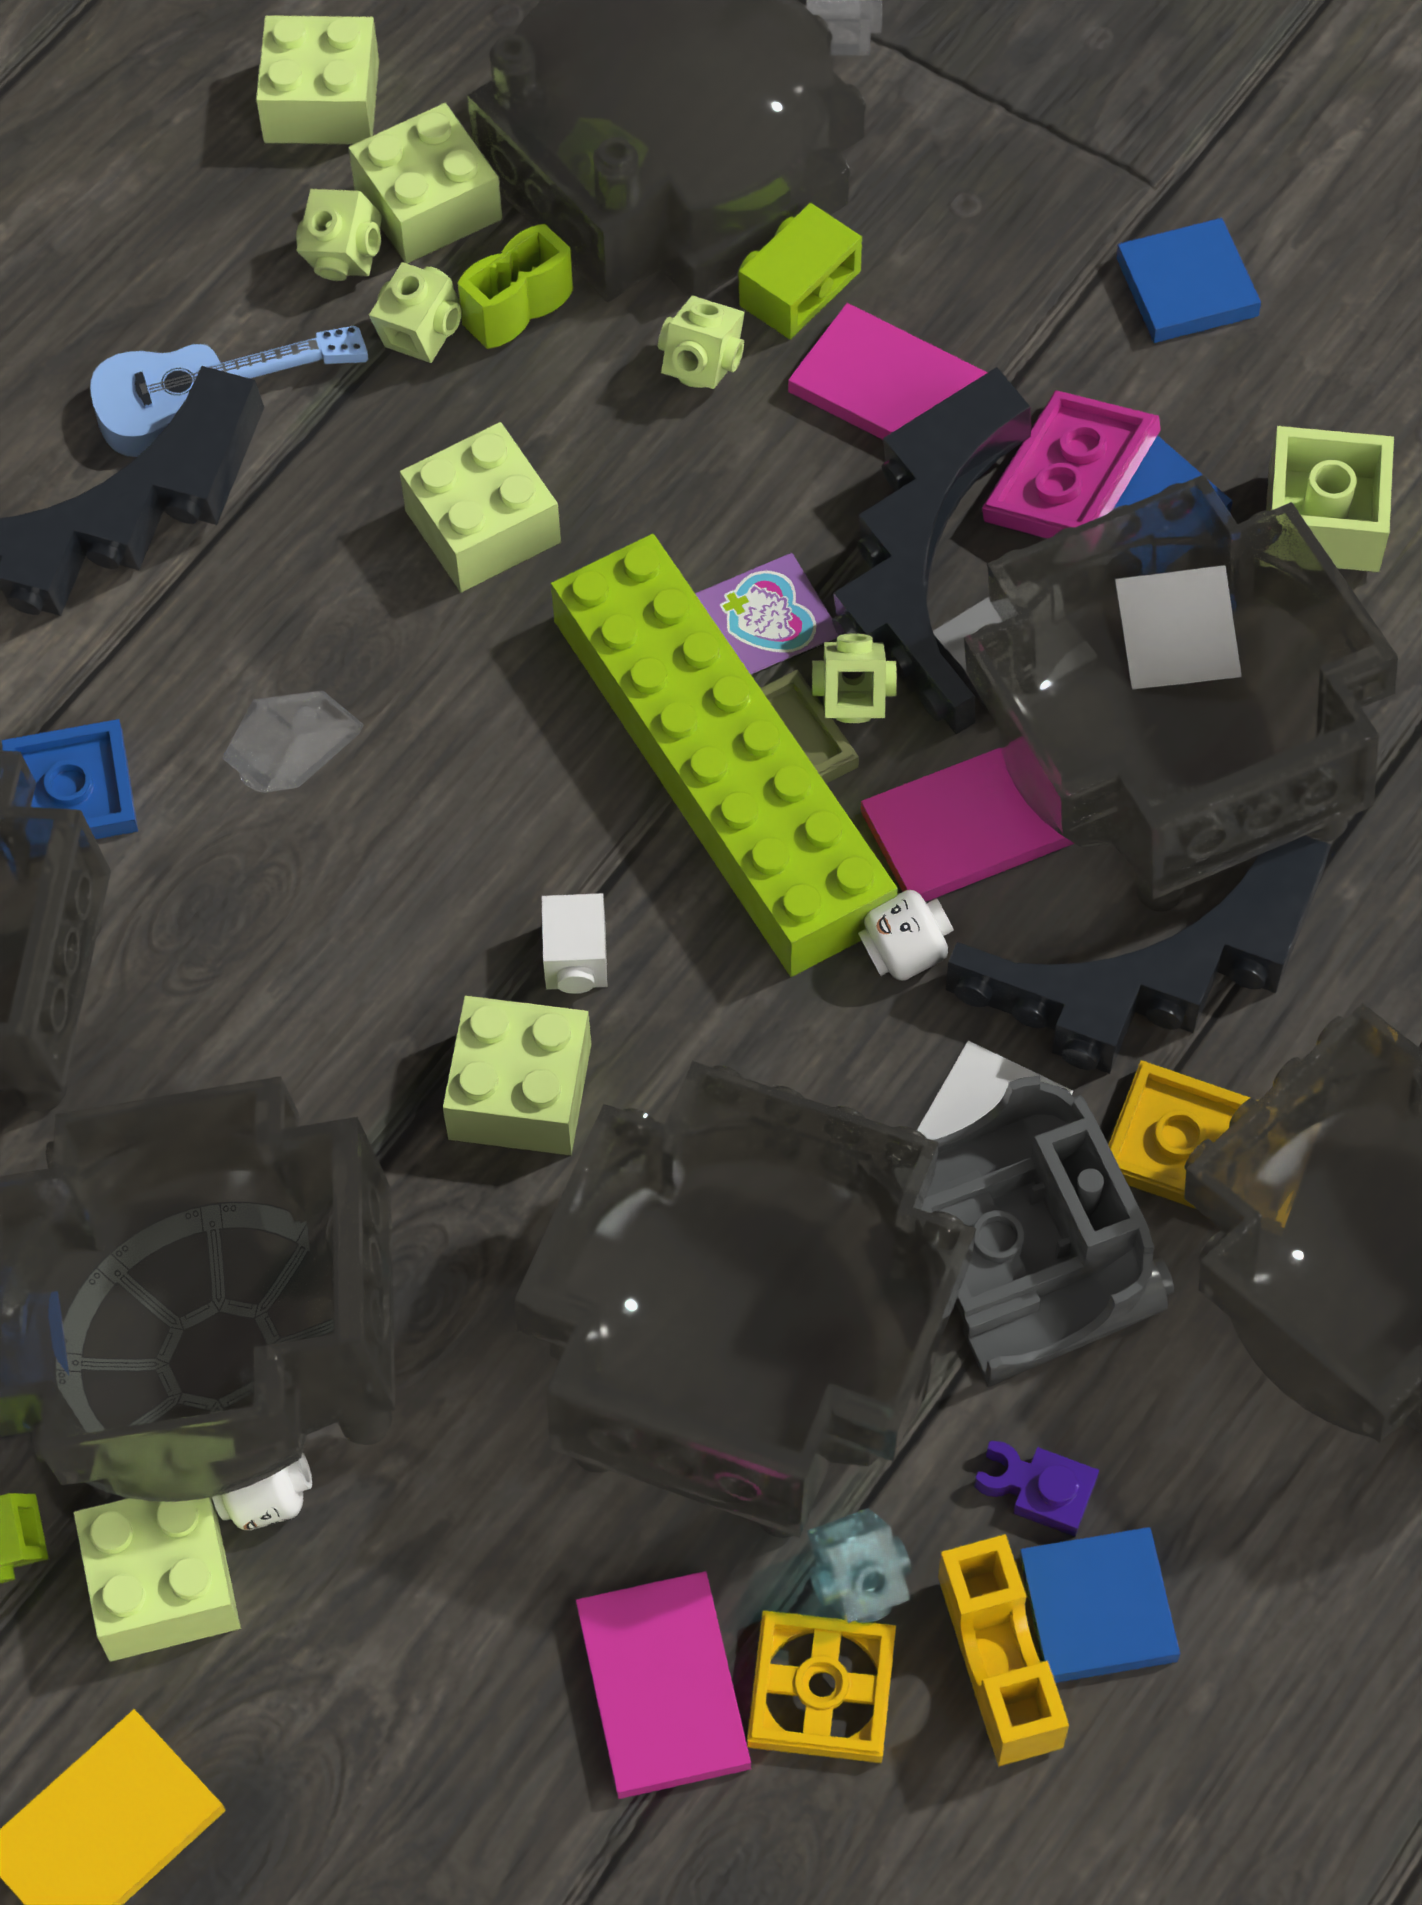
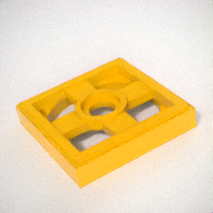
(781, 1628)

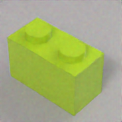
(799, 270)

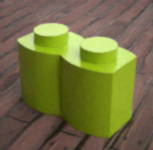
(515, 286)

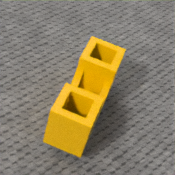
(996, 1644)

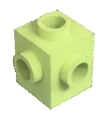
(339, 233)
(416, 311)
(702, 343)
(854, 698)

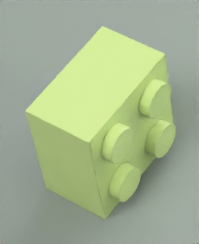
(317, 79)
(426, 182)
(1338, 488)
(481, 507)
(517, 1075)
(155, 1574)

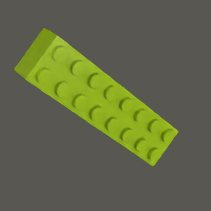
(722, 753)

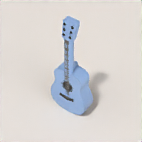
(143, 390)

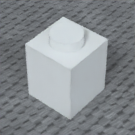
(574, 942)

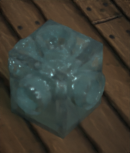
(859, 1567)

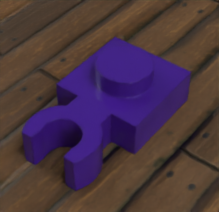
(1048, 1490)

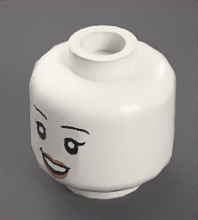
(906, 935)
(267, 1500)

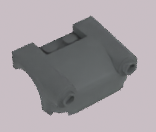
(1056, 1231)

